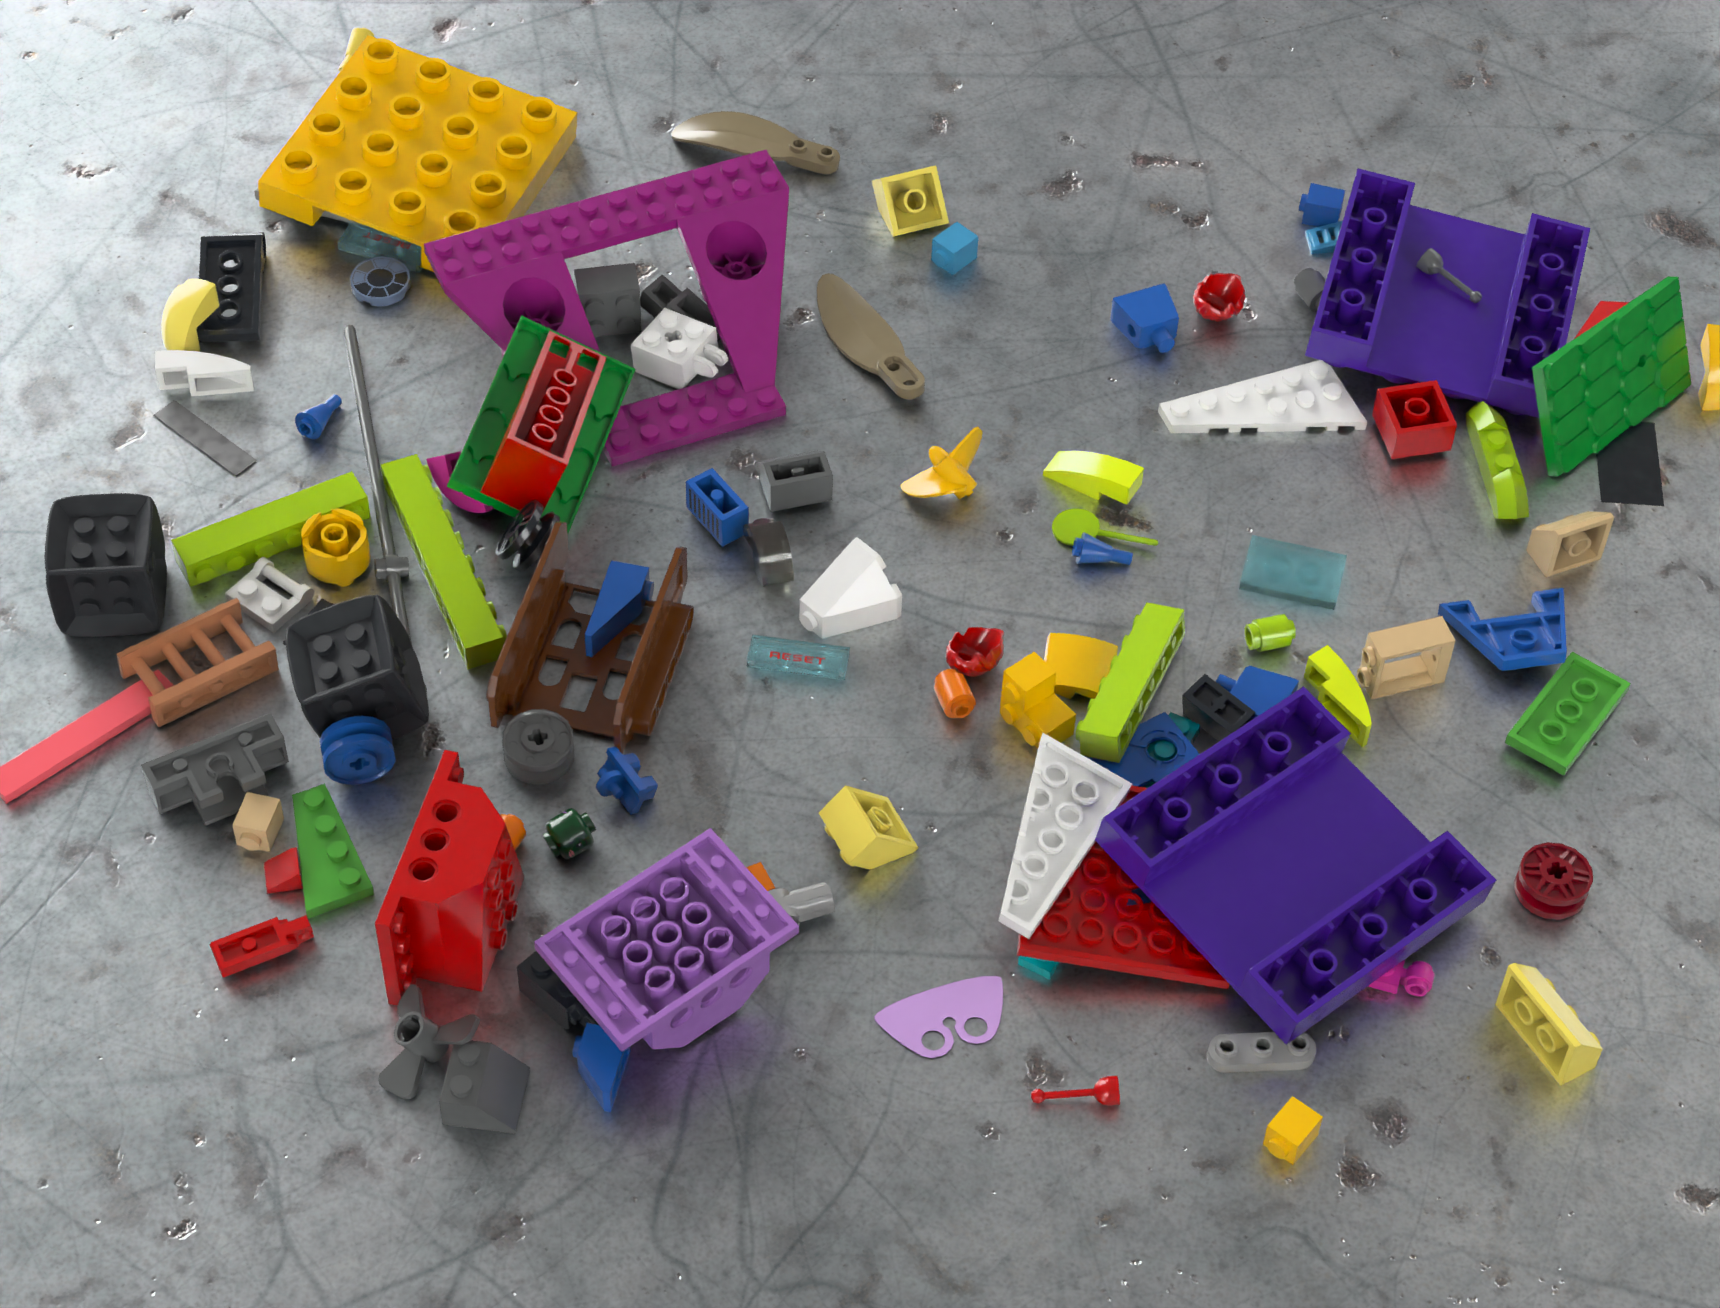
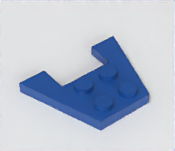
(1516, 639)

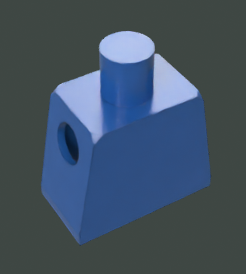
(1147, 317)
(1259, 688)

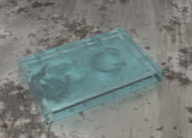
(1293, 572)

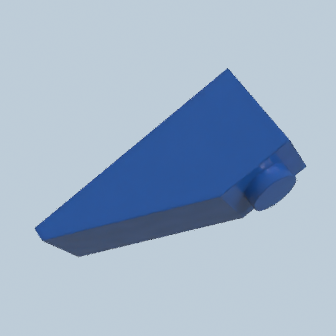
(618, 603)

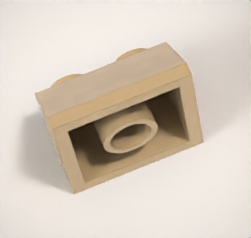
(1569, 541)

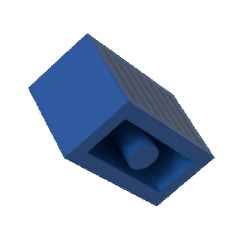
(716, 506)

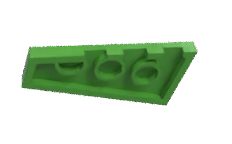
(327, 856)

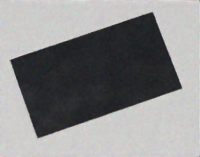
(1631, 468)

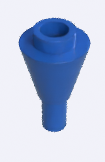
(313, 420)
(1091, 550)

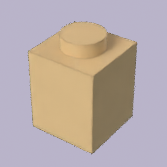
(258, 822)

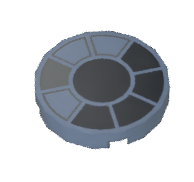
(380, 281)

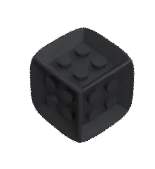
(106, 565)
(356, 664)

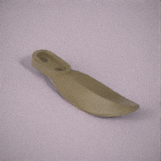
(748, 134)
(866, 336)

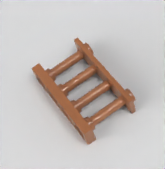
(209, 685)

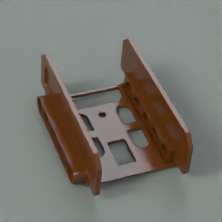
(545, 606)

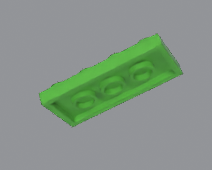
(1567, 713)

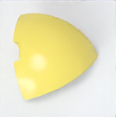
(185, 311)

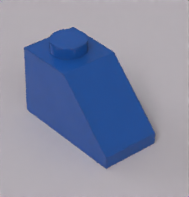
(600, 1064)

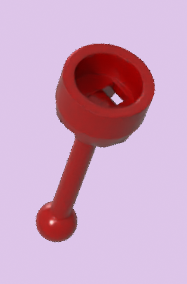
(1105, 1091)

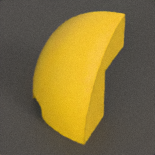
(1710, 387)

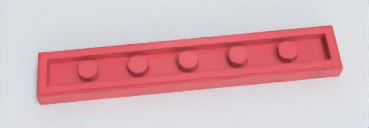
(76, 739)

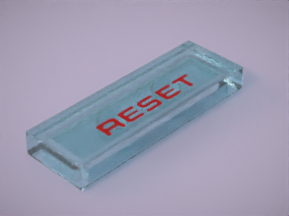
(374, 243)
(798, 657)

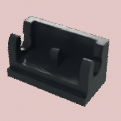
(1215, 708)

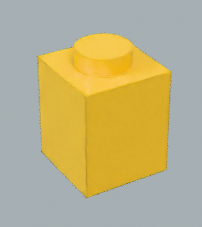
(1292, 1130)

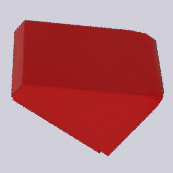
(283, 872)

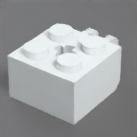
(677, 350)

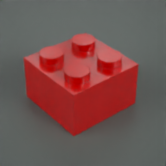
(1414, 419)

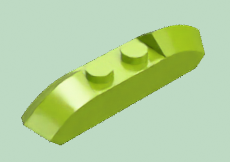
(1497, 462)

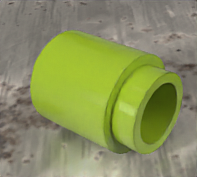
(1269, 633)

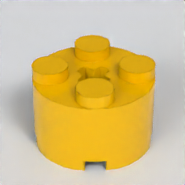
(336, 547)

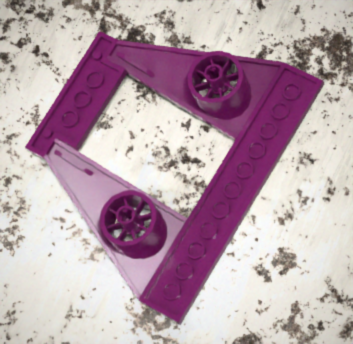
(735, 238)

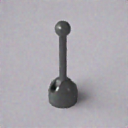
(1432, 263)

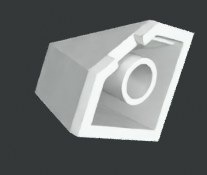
(850, 594)

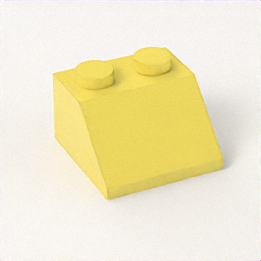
(911, 200)
(866, 828)

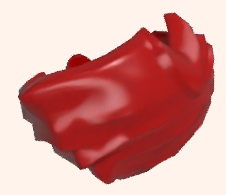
(1219, 296)
(975, 650)

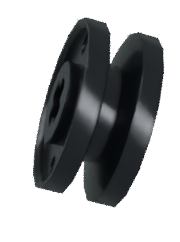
(526, 535)

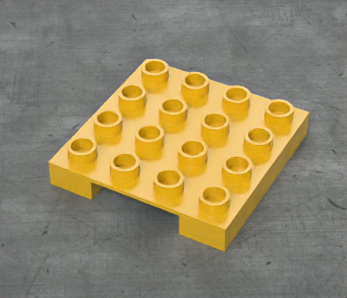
(417, 149)

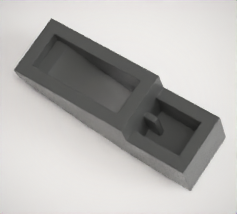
(665, 294)

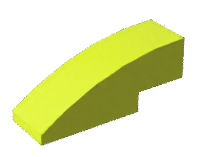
(1096, 474)
(1339, 692)

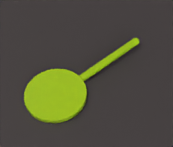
(1075, 521)

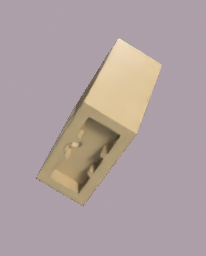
(1430, 668)

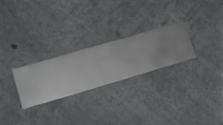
(205, 437)

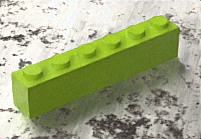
(264, 529)
(1131, 682)

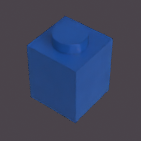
(1321, 205)

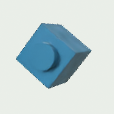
(954, 248)

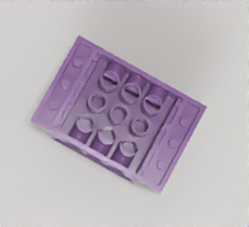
(671, 946)

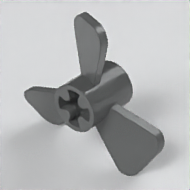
(422, 1043)

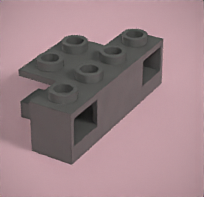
(217, 770)

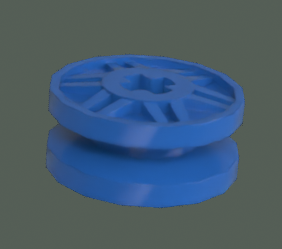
(357, 750)

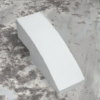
(202, 373)

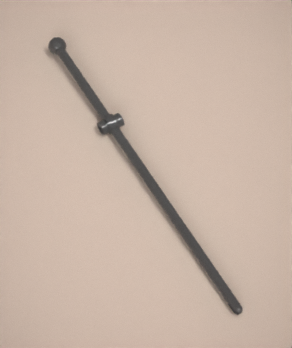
(390, 566)

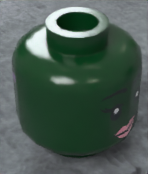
(569, 833)

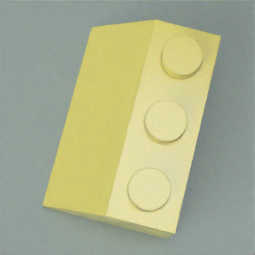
(1547, 1023)

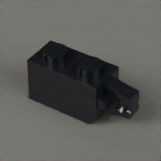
(549, 993)

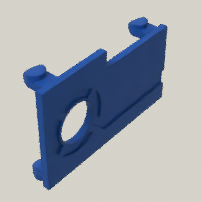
(1136, 762)

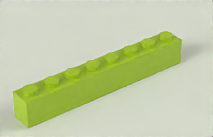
(443, 561)

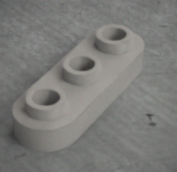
(1248, 1058)

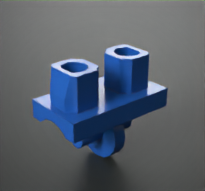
(621, 779)

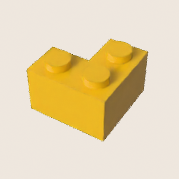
(1031, 703)

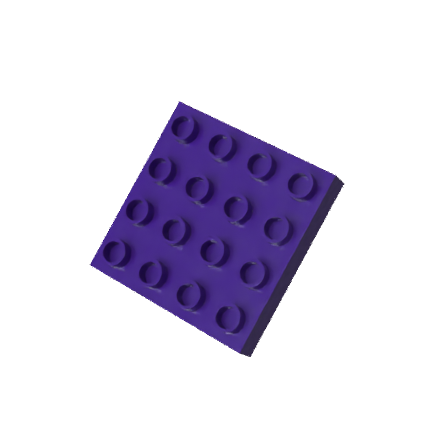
(1421, 327)
(1291, 865)

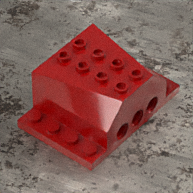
(449, 890)

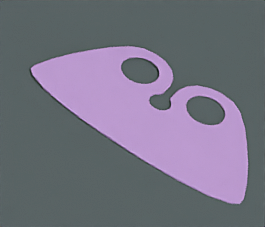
(925, 1012)

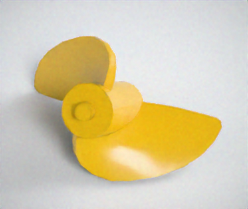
(948, 470)

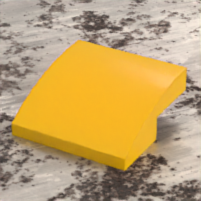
(1078, 663)

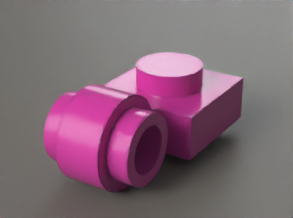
(1416, 979)

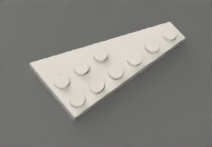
(1271, 403)
(1056, 830)

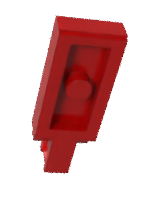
(259, 943)

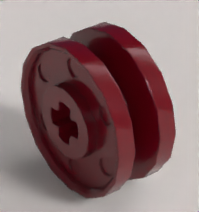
(1553, 881)

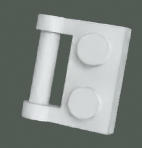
(264, 603)

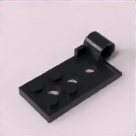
(250, 254)

